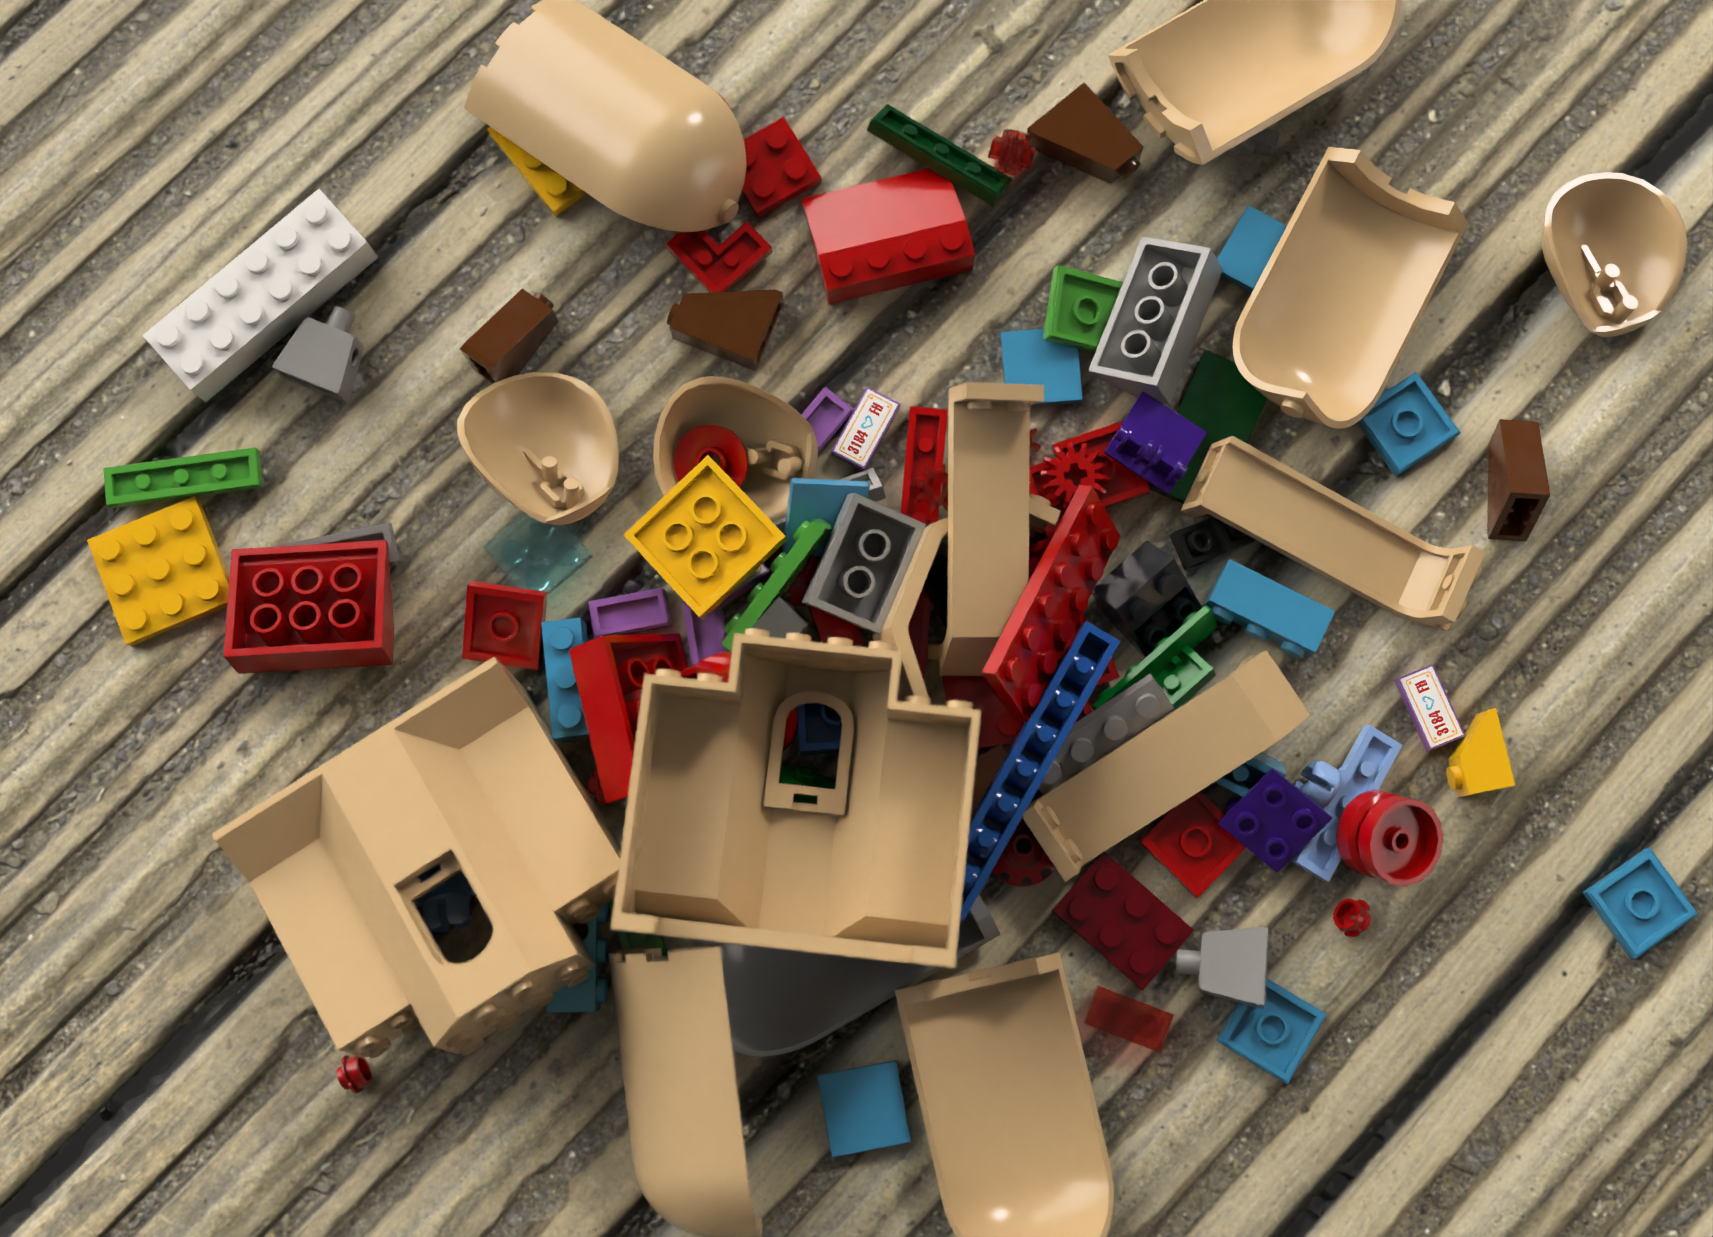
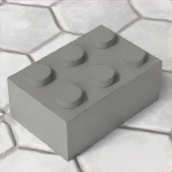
(863, 563)

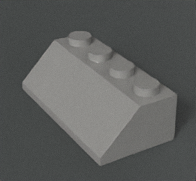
(1156, 318)

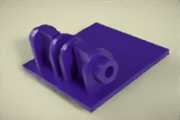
(1155, 443)
(1274, 819)

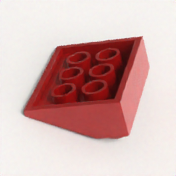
(888, 234)
(309, 607)
(610, 690)

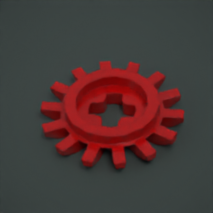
(1062, 466)

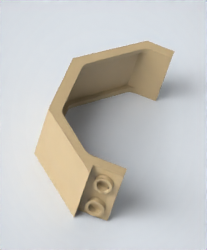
(896, 625)

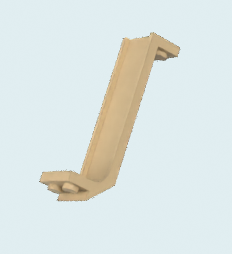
(985, 519)
(1333, 535)
(1165, 764)

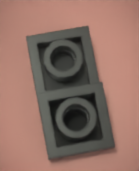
(1207, 541)

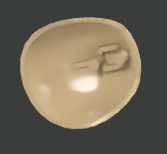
(1614, 250)
(774, 433)
(542, 444)

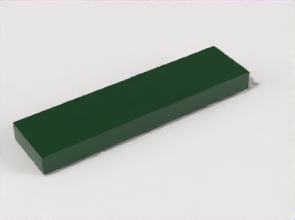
(939, 154)

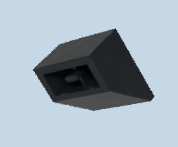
(1146, 597)

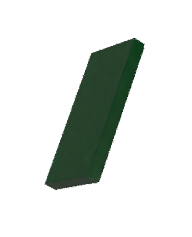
(1221, 405)

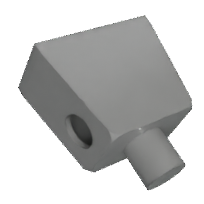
(323, 356)
(1230, 965)

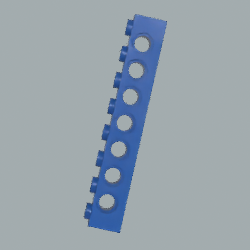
(1033, 755)

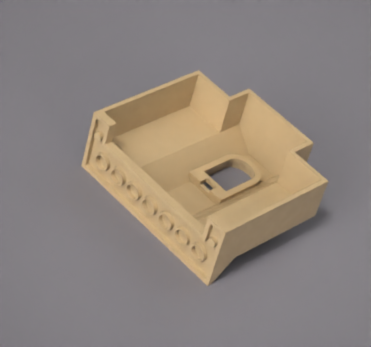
(449, 784)
(733, 860)

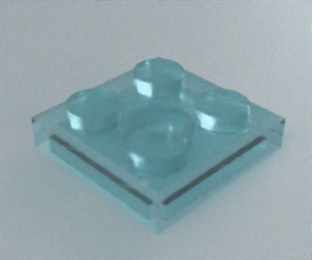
(537, 553)

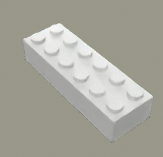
(261, 296)

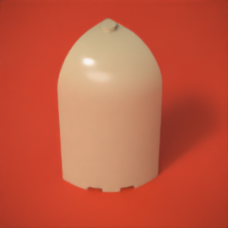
(1247, 64)
(613, 118)
(1343, 291)
(682, 1088)
(1009, 1102)

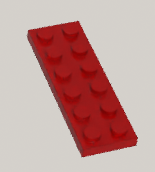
(1051, 604)

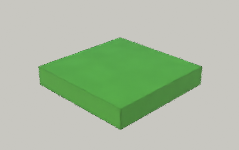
(1079, 308)

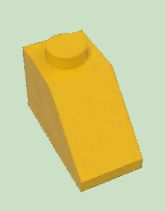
(1480, 758)

